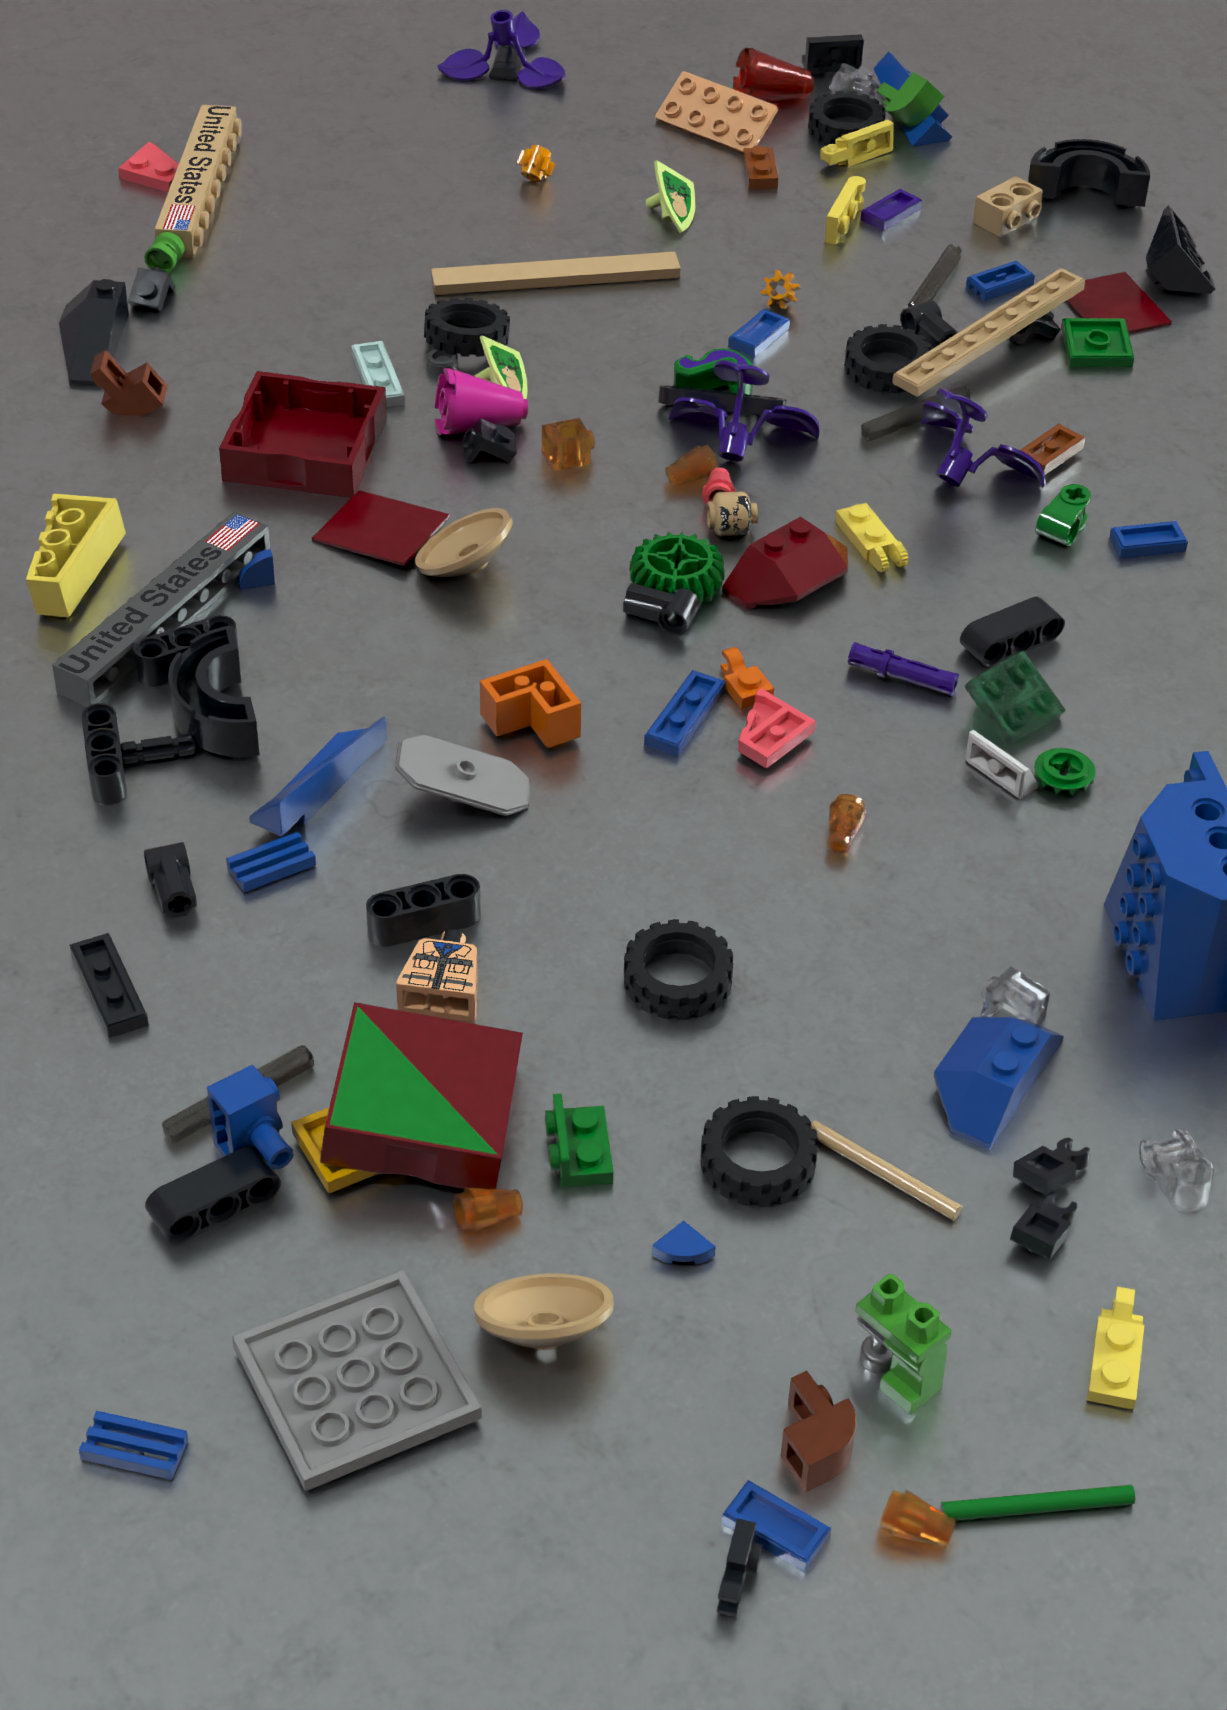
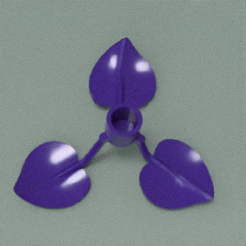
(506, 30)
(735, 436)
(958, 458)

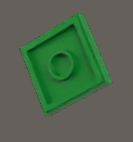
(1097, 342)

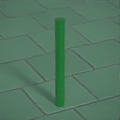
(1039, 1502)

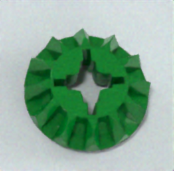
(1053, 762)

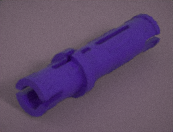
(895, 666)

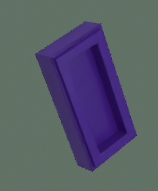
(891, 209)

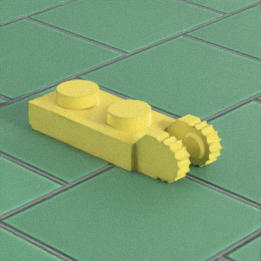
(871, 536)

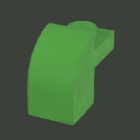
(912, 101)

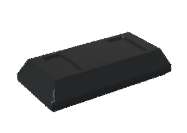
(506, 63)

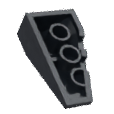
(91, 325)

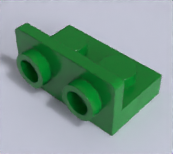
(580, 1144)

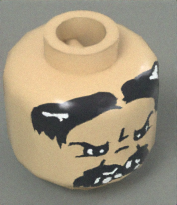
(731, 514)

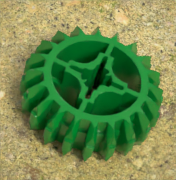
(678, 563)

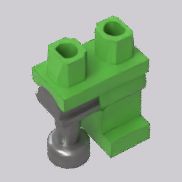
(904, 1341)

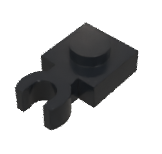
(1050, 1169)
(1044, 1228)
(742, 1559)

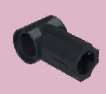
(927, 321)
(671, 611)
(171, 874)

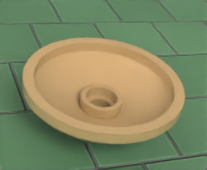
(465, 544)
(544, 1309)

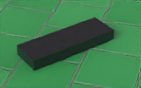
(109, 985)

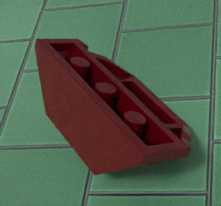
(786, 565)

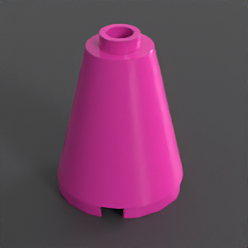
(466, 399)

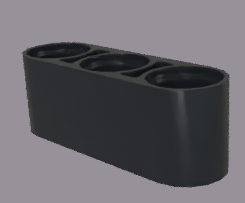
(1012, 631)
(156, 652)
(103, 754)
(423, 909)
(212, 1194)

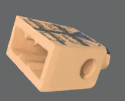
(440, 978)

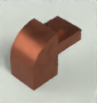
(129, 392)
(822, 1439)

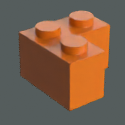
(533, 698)

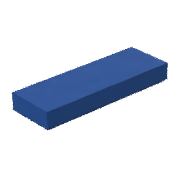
(684, 713)

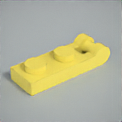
(845, 209)

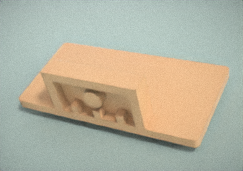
(716, 112)

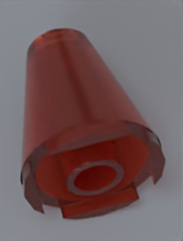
(771, 78)

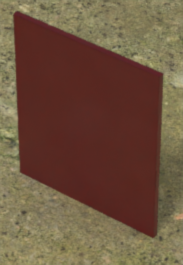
(1118, 297)
(381, 527)

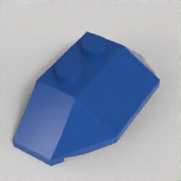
(991, 1074)

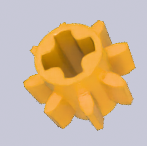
(536, 163)
(777, 297)

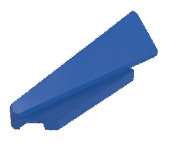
(930, 130)
(320, 778)

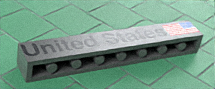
(167, 602)

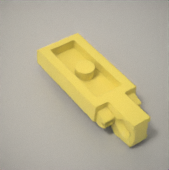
(860, 145)
(1117, 1353)

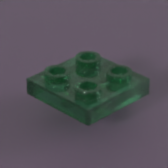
(1015, 698)

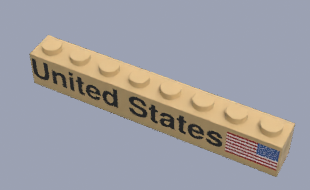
(200, 175)

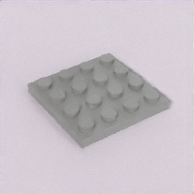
(355, 1379)

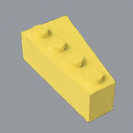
(72, 551)

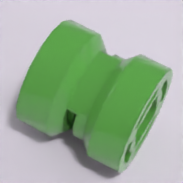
(164, 252)

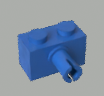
(247, 1115)

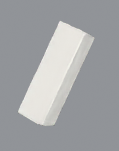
(999, 766)

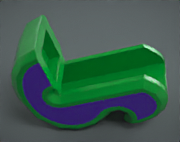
(700, 372)

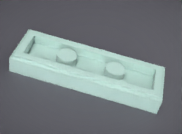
(377, 370)

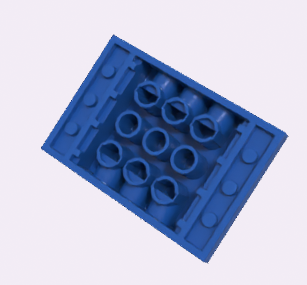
(1173, 897)

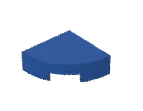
(258, 571)
(683, 1245)

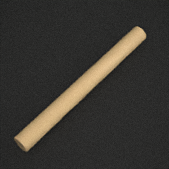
(887, 1171)

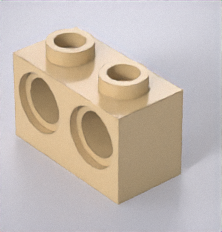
(1007, 206)

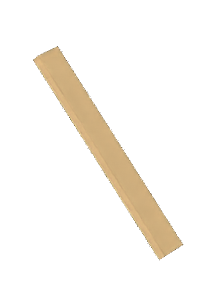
(555, 273)
(988, 332)

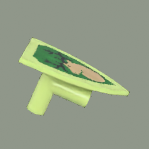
(675, 196)
(504, 366)

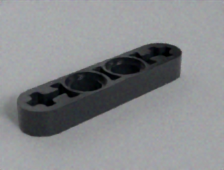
(723, 400)

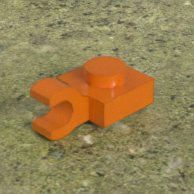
(742, 681)

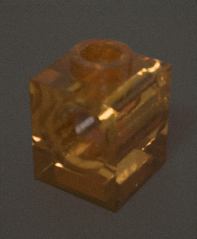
(567, 444)

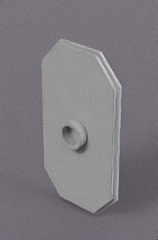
(463, 774)

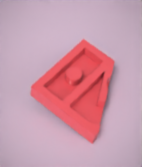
(149, 168)
(773, 729)

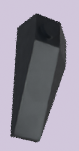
(1174, 259)

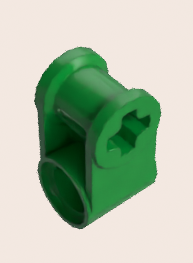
(1064, 515)

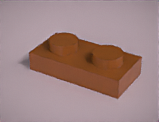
(760, 168)
(1054, 447)

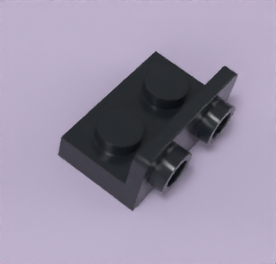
(830, 52)

